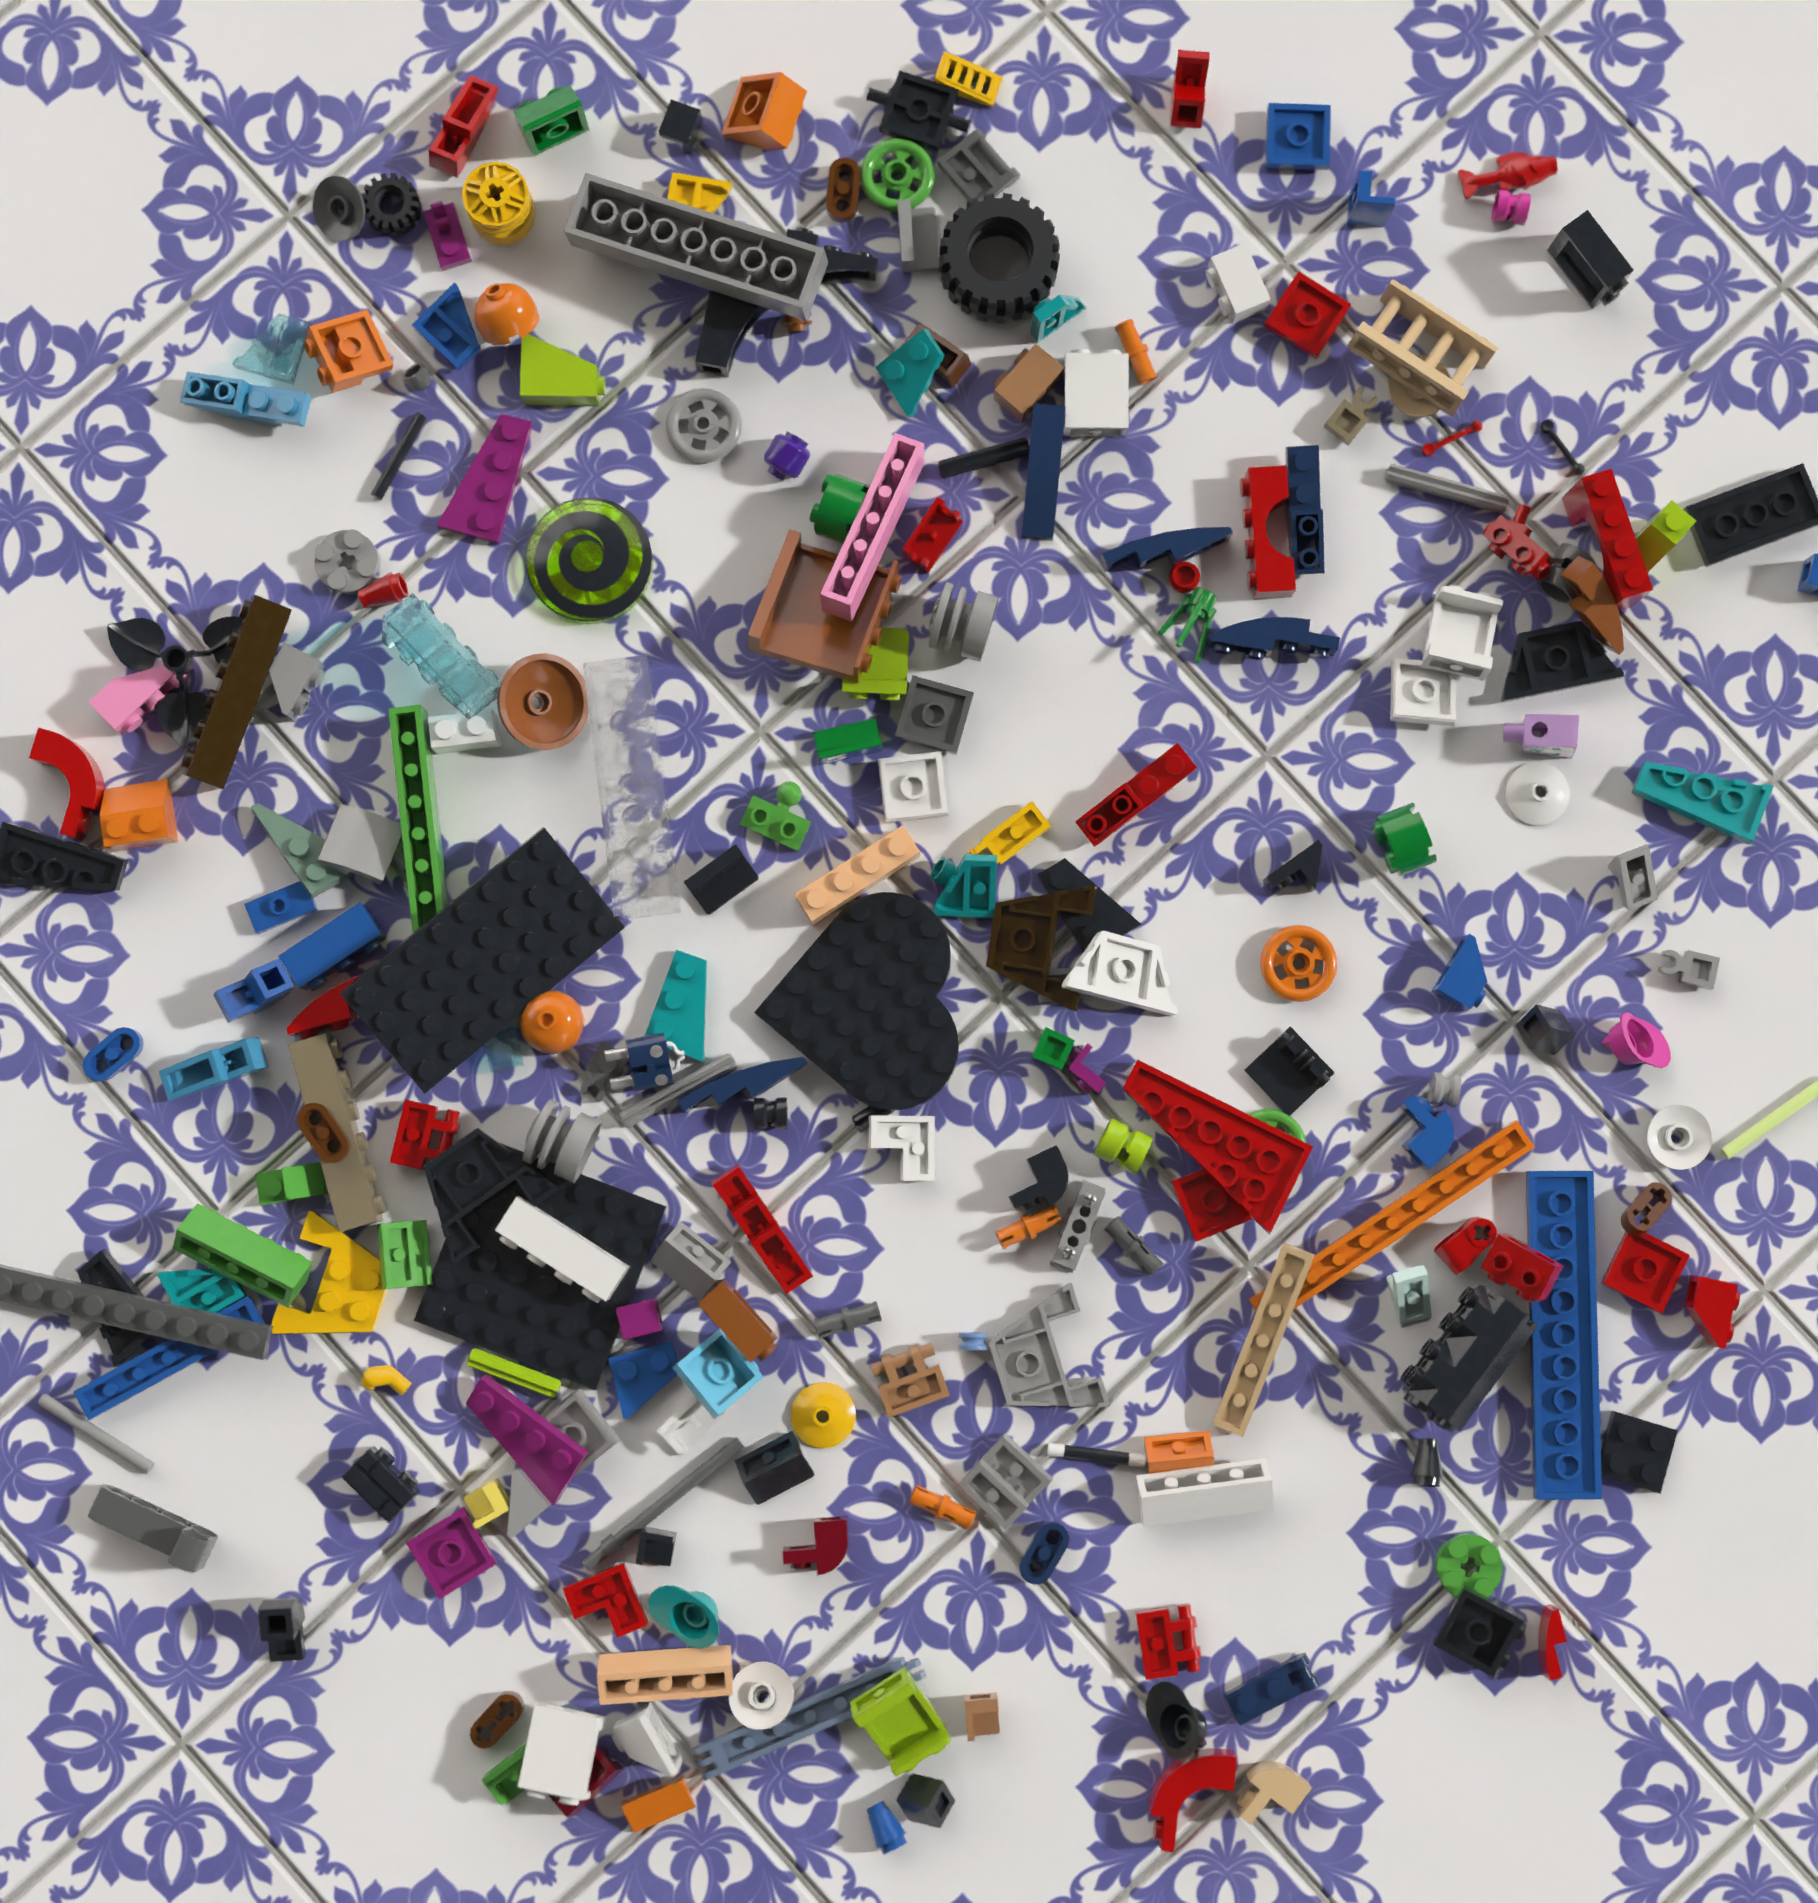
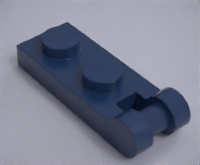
(1271, 1689)

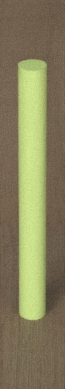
(1770, 1121)

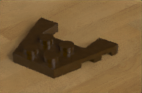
(1025, 939)

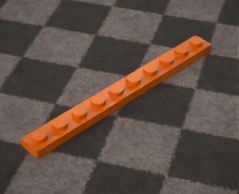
(1411, 1209)

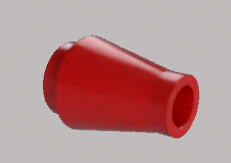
(384, 591)

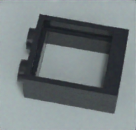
(1590, 260)

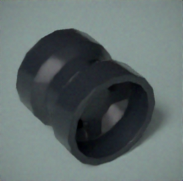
(770, 1113)

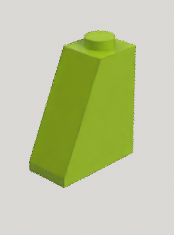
(557, 376)
(1663, 533)

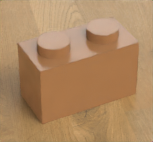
(1027, 382)

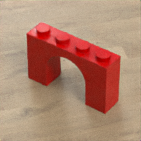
(1599, 502)

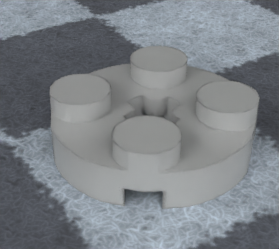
(330, 553)

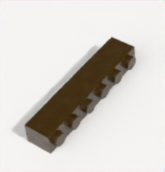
(236, 692)

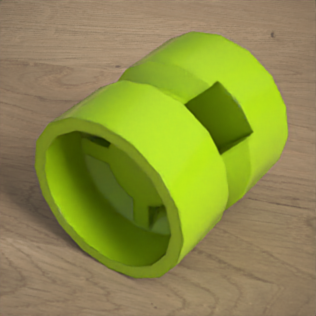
(1123, 1146)

